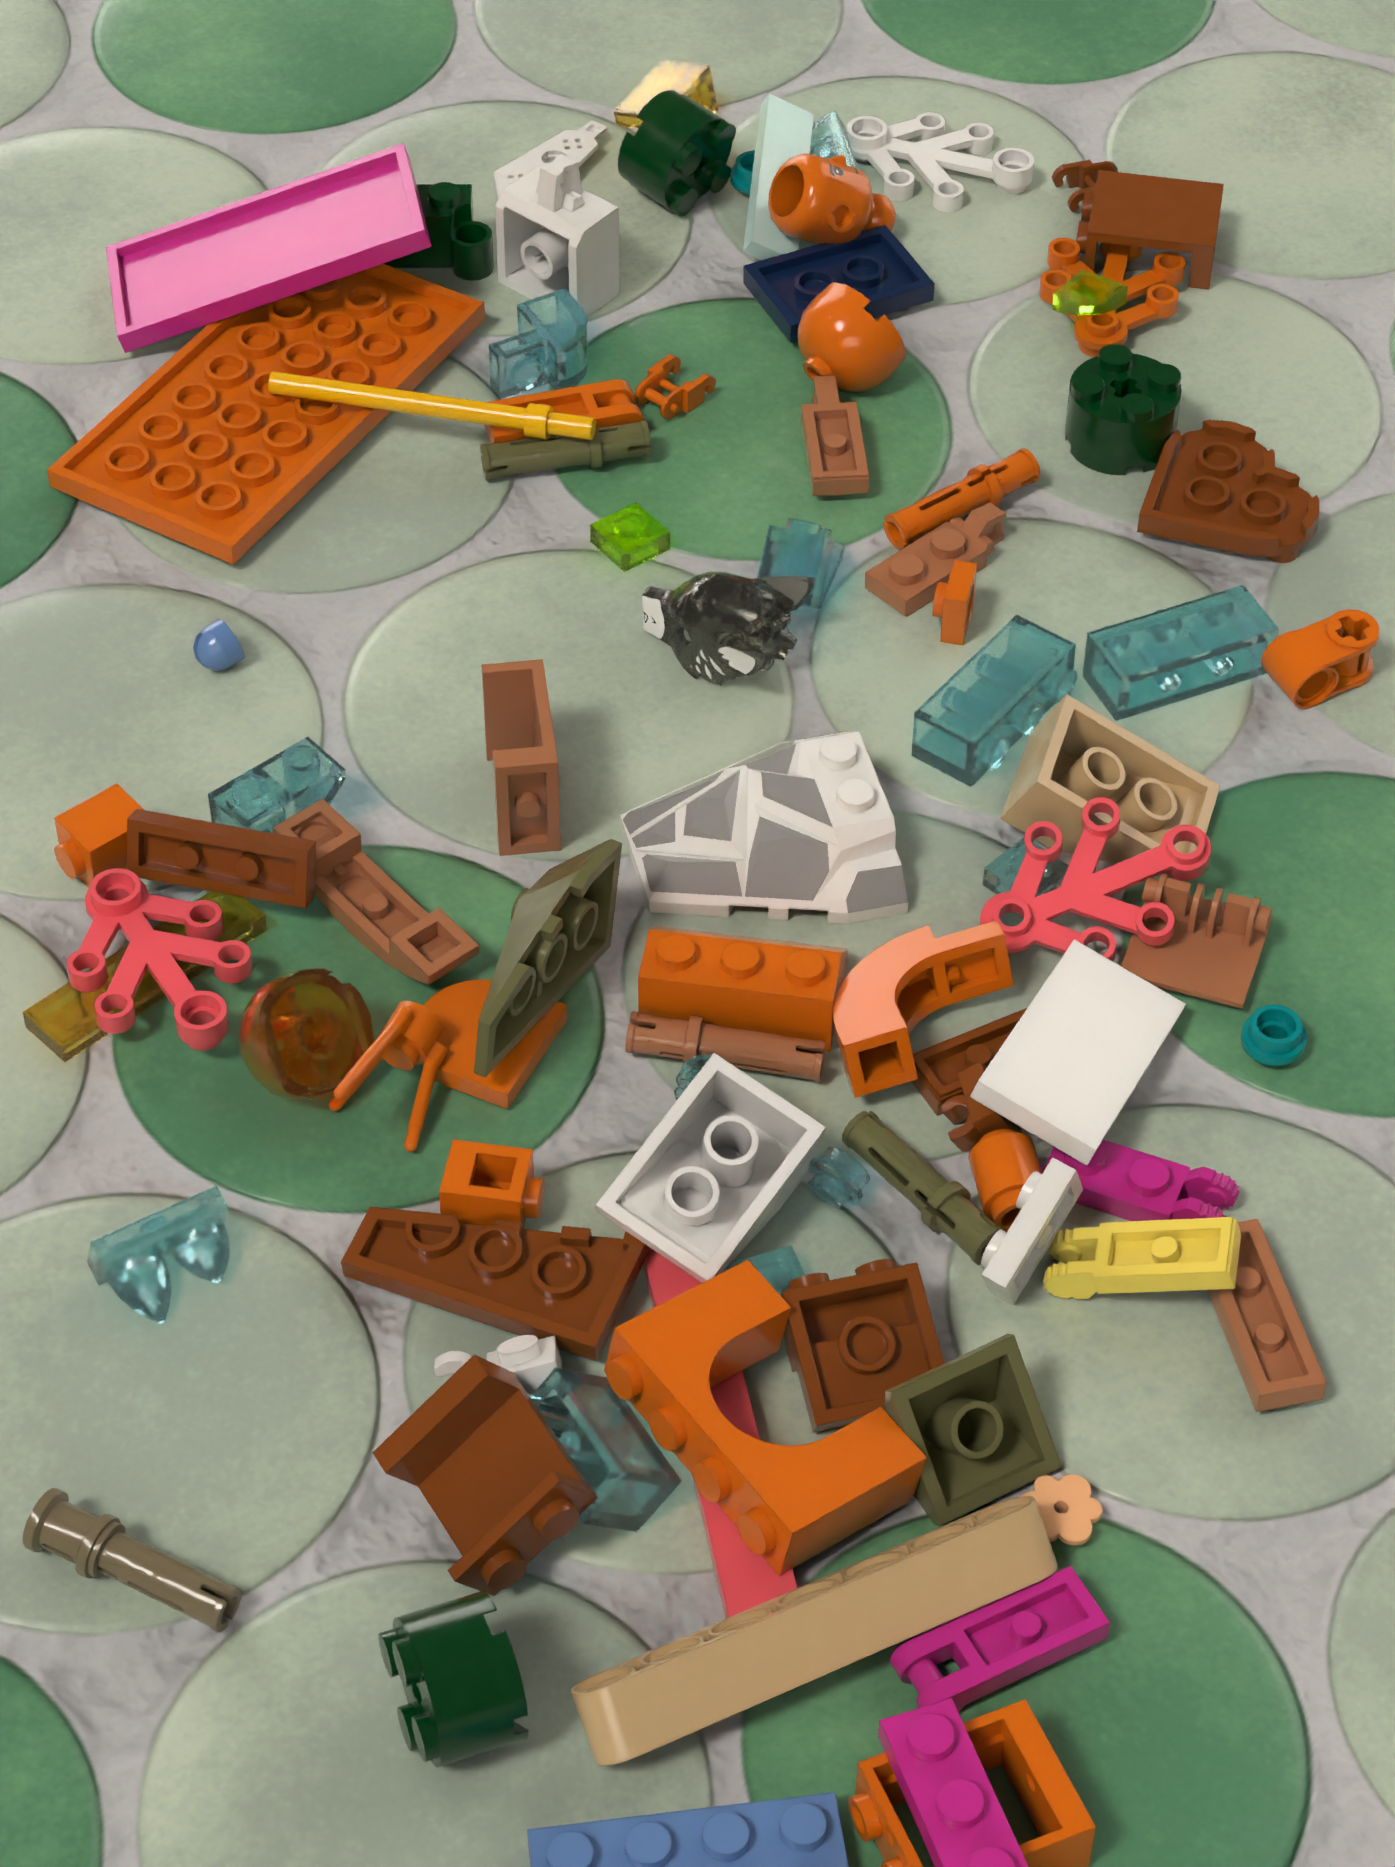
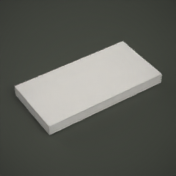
(1078, 1052)

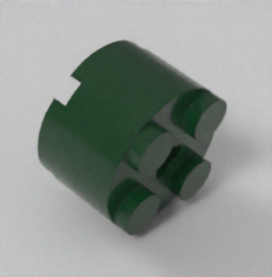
(677, 151)
(1121, 410)
(456, 1680)

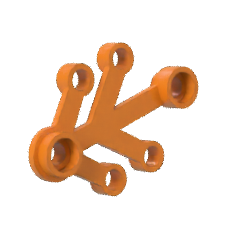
(1111, 327)

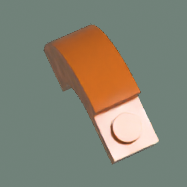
(902, 986)

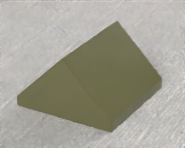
(975, 1427)

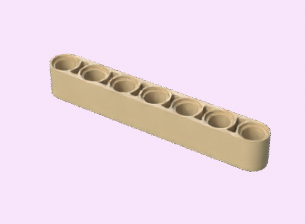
(813, 1630)

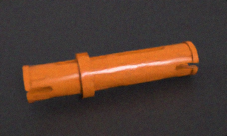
(980, 487)

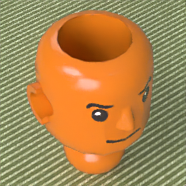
(826, 200)

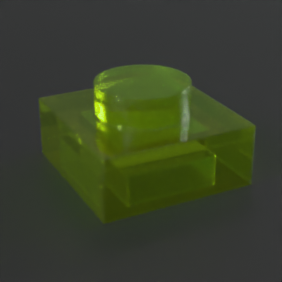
(630, 537)

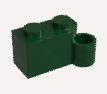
(453, 234)

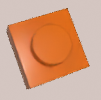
(956, 602)

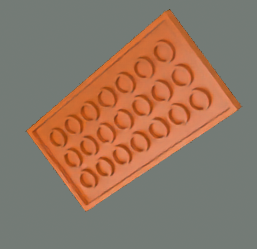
(222, 458)

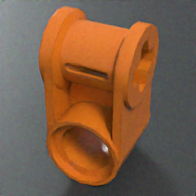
(1323, 657)

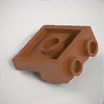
(858, 1338)

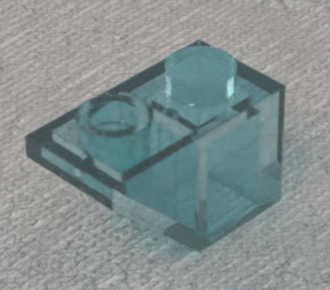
(802, 551)
(277, 788)

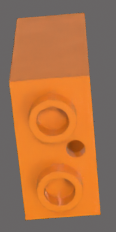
(1000, 1738)

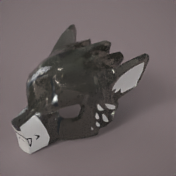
(731, 622)

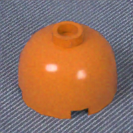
(847, 342)

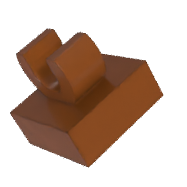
(979, 1117)

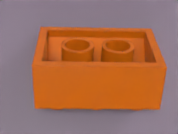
(741, 982)

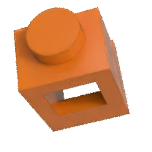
(490, 1184)

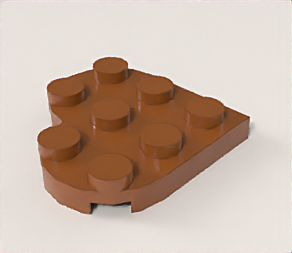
(1228, 495)

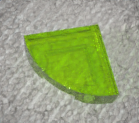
(1089, 295)

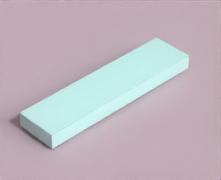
(781, 134)

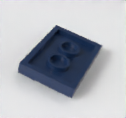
(869, 264)

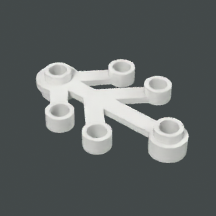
(935, 150)

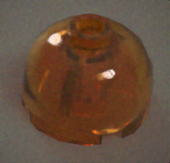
(304, 1034)

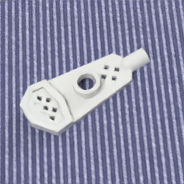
(572, 143)

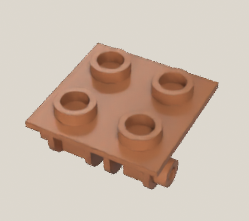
(1211, 944)

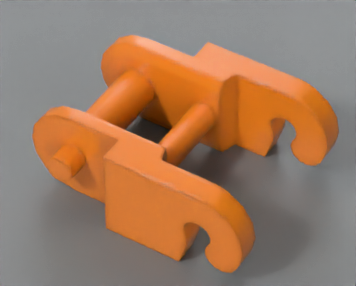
(681, 398)

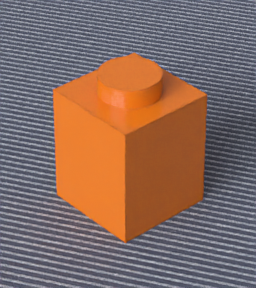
(94, 834)

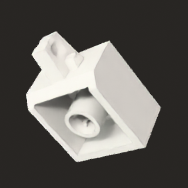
(558, 237)

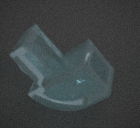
(545, 351)

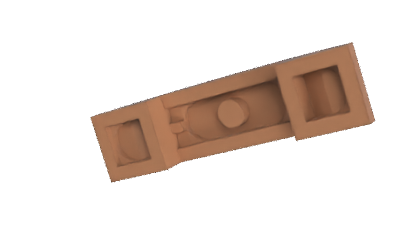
(373, 904)

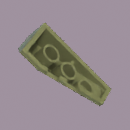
(550, 944)

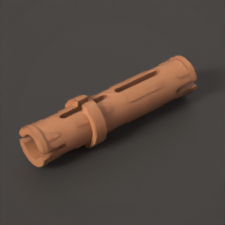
(739, 1047)

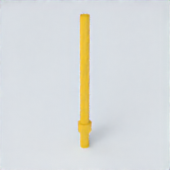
(535, 420)

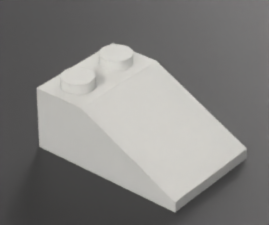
(713, 1170)

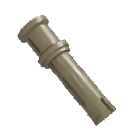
(103, 1548)

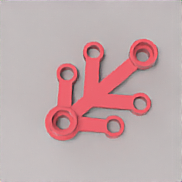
(1087, 891)
(123, 902)

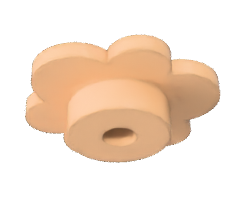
(1066, 1507)

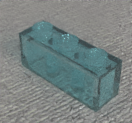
(1178, 652)
(994, 700)

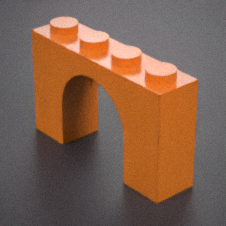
(778, 1496)

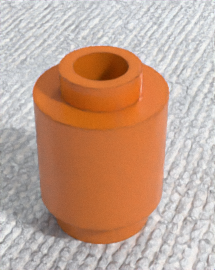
(1000, 1169)

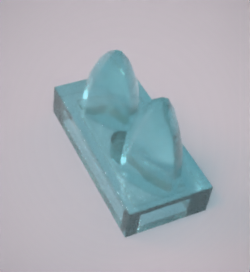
(135, 1259)

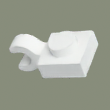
(523, 1355)

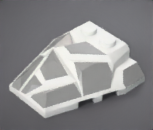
(774, 832)

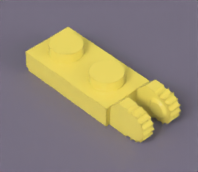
(1144, 1257)

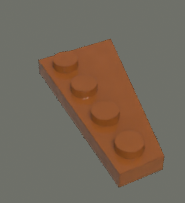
(501, 1273)

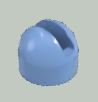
(217, 647)

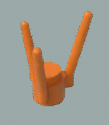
(404, 1042)

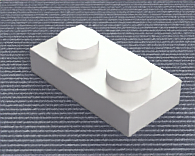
(1044, 1207)

